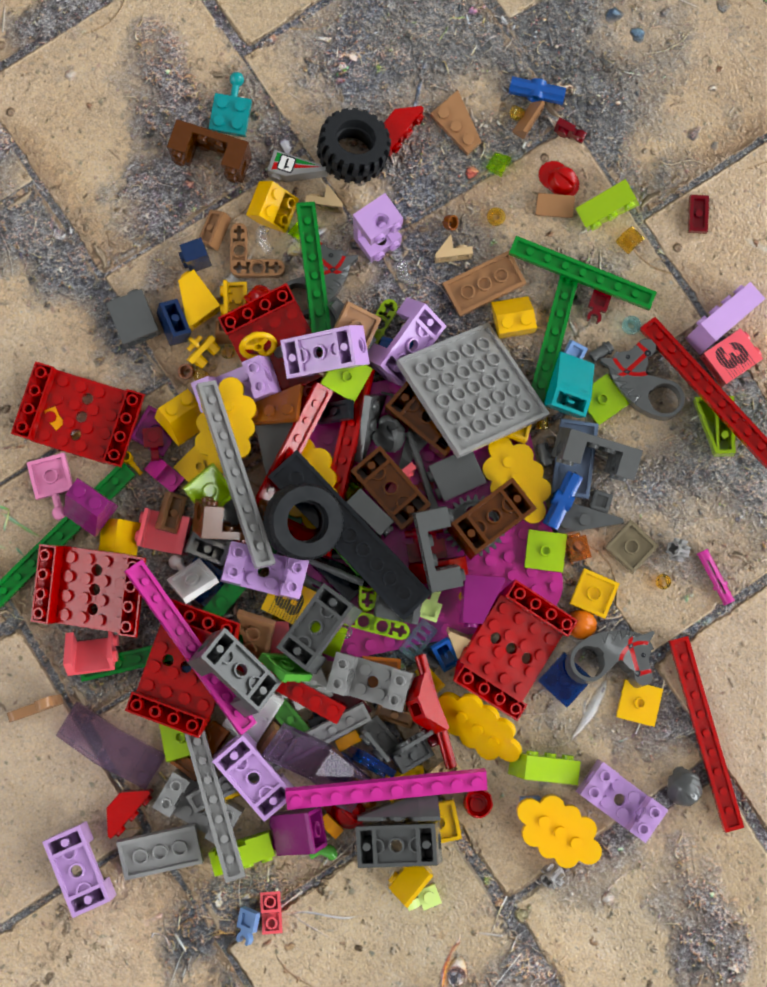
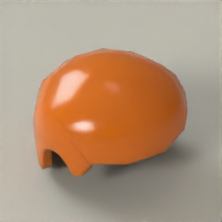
(585, 626)

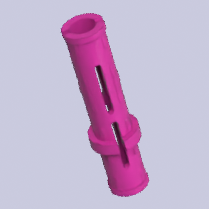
(725, 596)

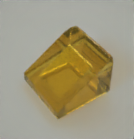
(629, 240)

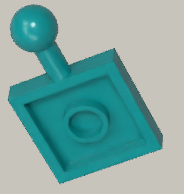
(229, 112)

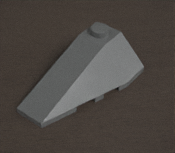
(417, 808)

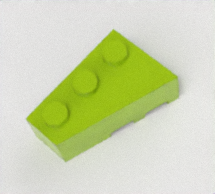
(607, 205)
(719, 436)
(546, 768)
(251, 849)

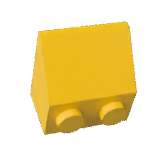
(514, 317)
(179, 417)
(409, 882)

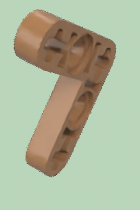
(243, 260)
(38, 706)

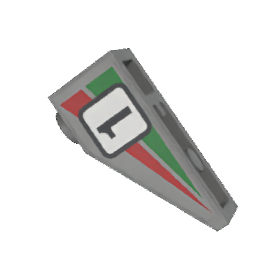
(292, 168)

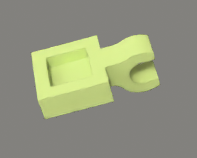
(431, 608)
(427, 898)

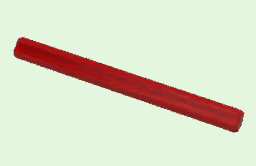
(443, 737)

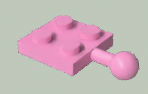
(50, 478)

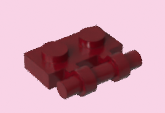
(413, 548)

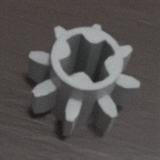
(678, 550)
(552, 876)

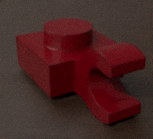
(153, 439)

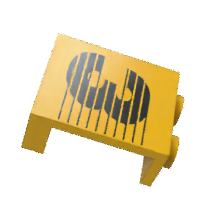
(287, 608)

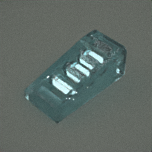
(406, 651)

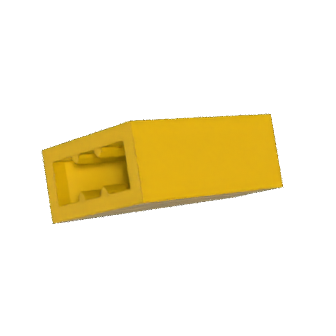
(197, 300)

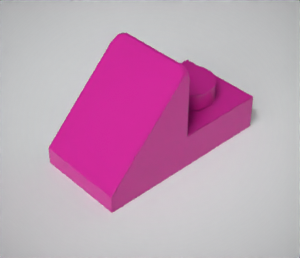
(165, 475)

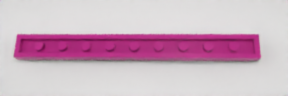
(184, 639)
(386, 788)

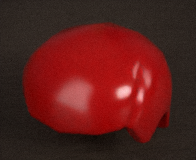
(478, 803)

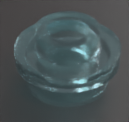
(635, 321)

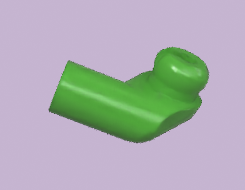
(329, 852)

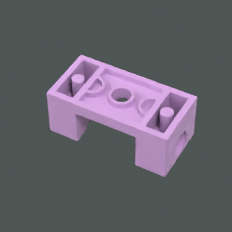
(377, 223)
(421, 326)
(341, 349)
(255, 374)
(284, 577)
(241, 758)
(637, 812)
(71, 849)

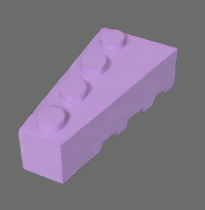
(724, 317)

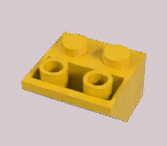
(272, 206)

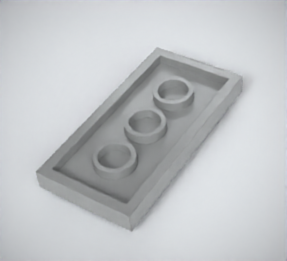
(160, 851)

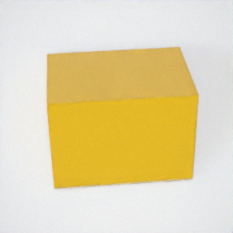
(119, 536)

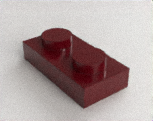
(698, 214)

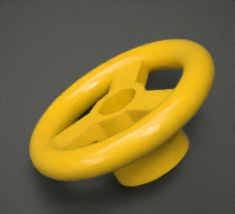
(256, 342)

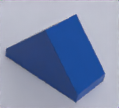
(444, 654)

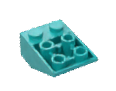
(570, 386)

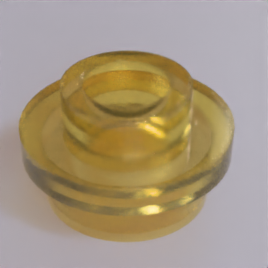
(496, 211)

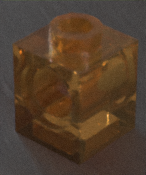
(577, 556)

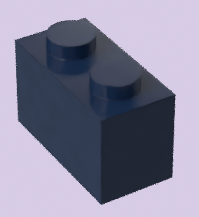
(194, 255)
(173, 322)

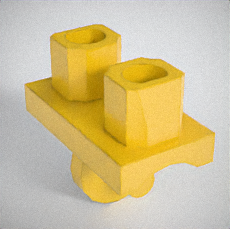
(208, 344)

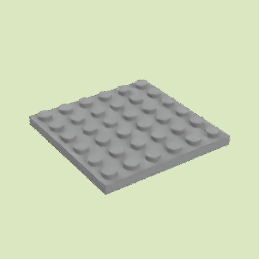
(472, 389)

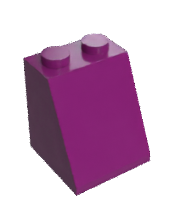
(88, 507)
(477, 598)
(298, 831)

